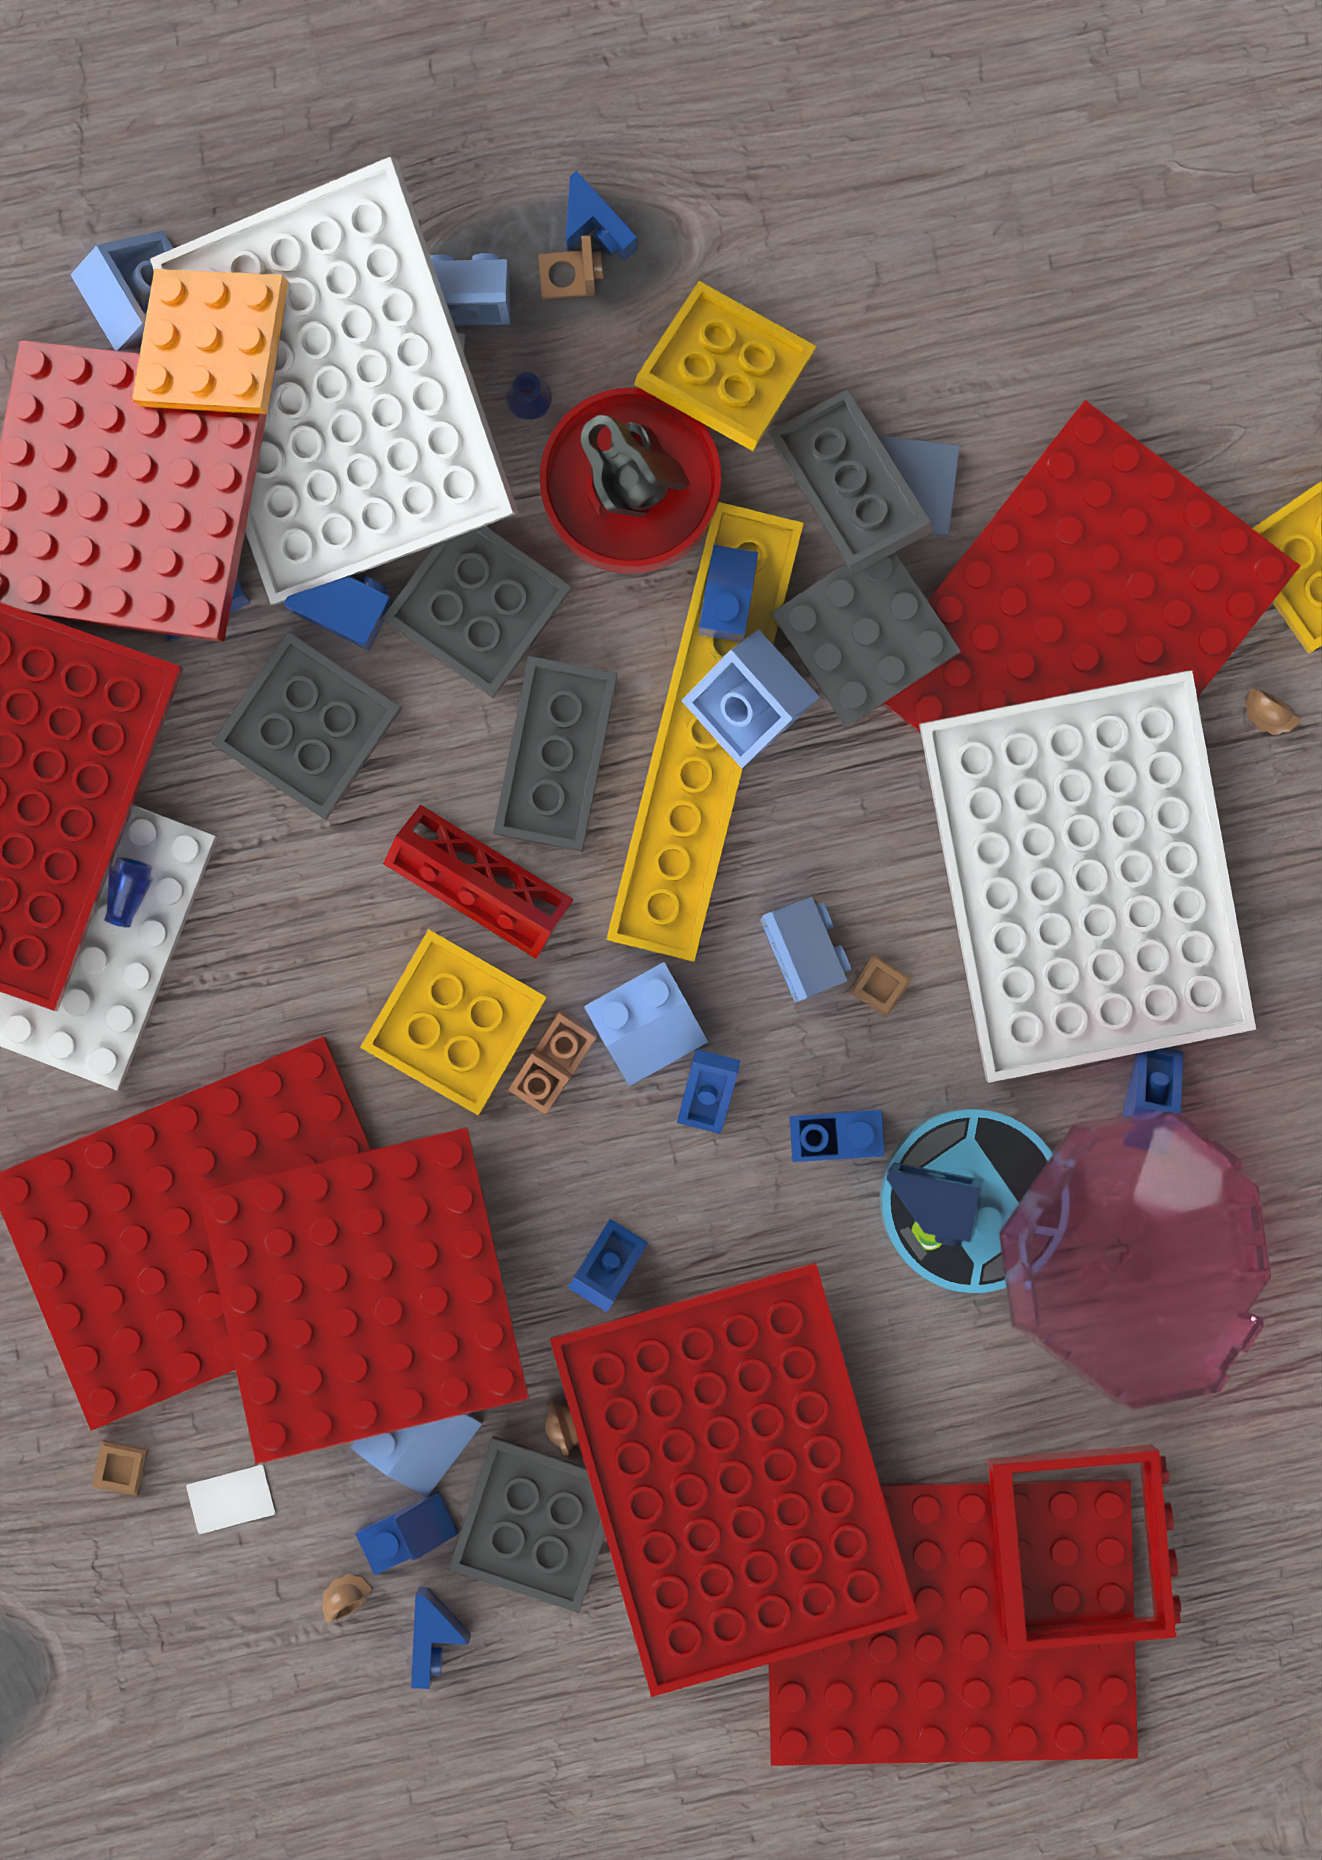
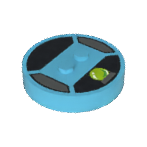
(975, 1146)

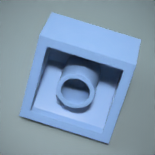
(118, 285)
(475, 288)
(750, 698)
(804, 948)
(646, 1024)
(420, 1453)

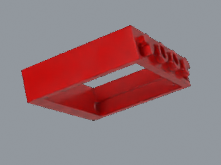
(1162, 1560)

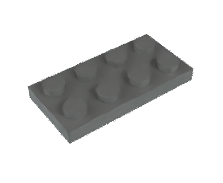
(850, 481)
(555, 753)

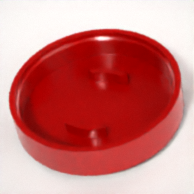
(618, 540)

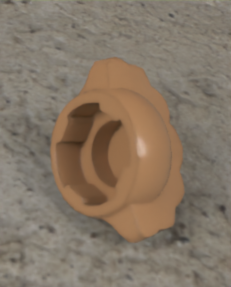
(1270, 713)
(560, 1427)
(344, 1596)

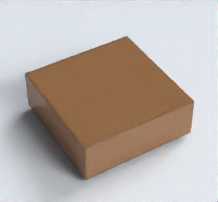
(880, 985)
(120, 1467)

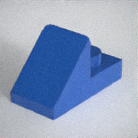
(590, 212)
(708, 1091)
(608, 1265)
(407, 1533)
(432, 1625)

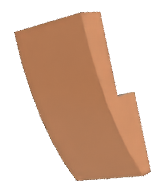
(553, 1062)

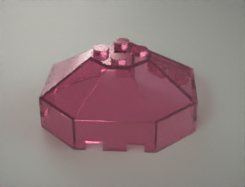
(1193, 1266)

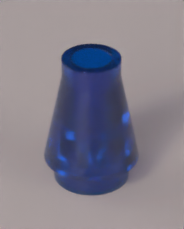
(532, 405)
(126, 890)

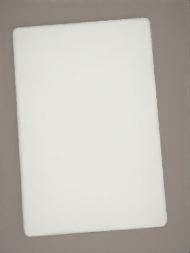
(230, 1499)

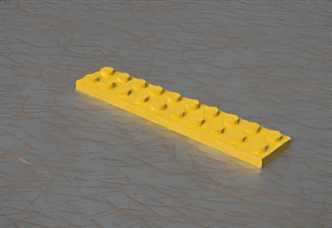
(690, 773)

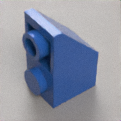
(837, 1135)

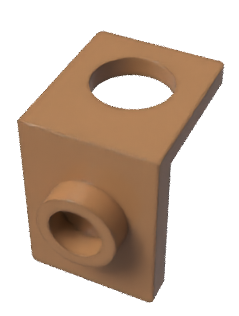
(586, 266)

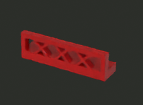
(472, 886)

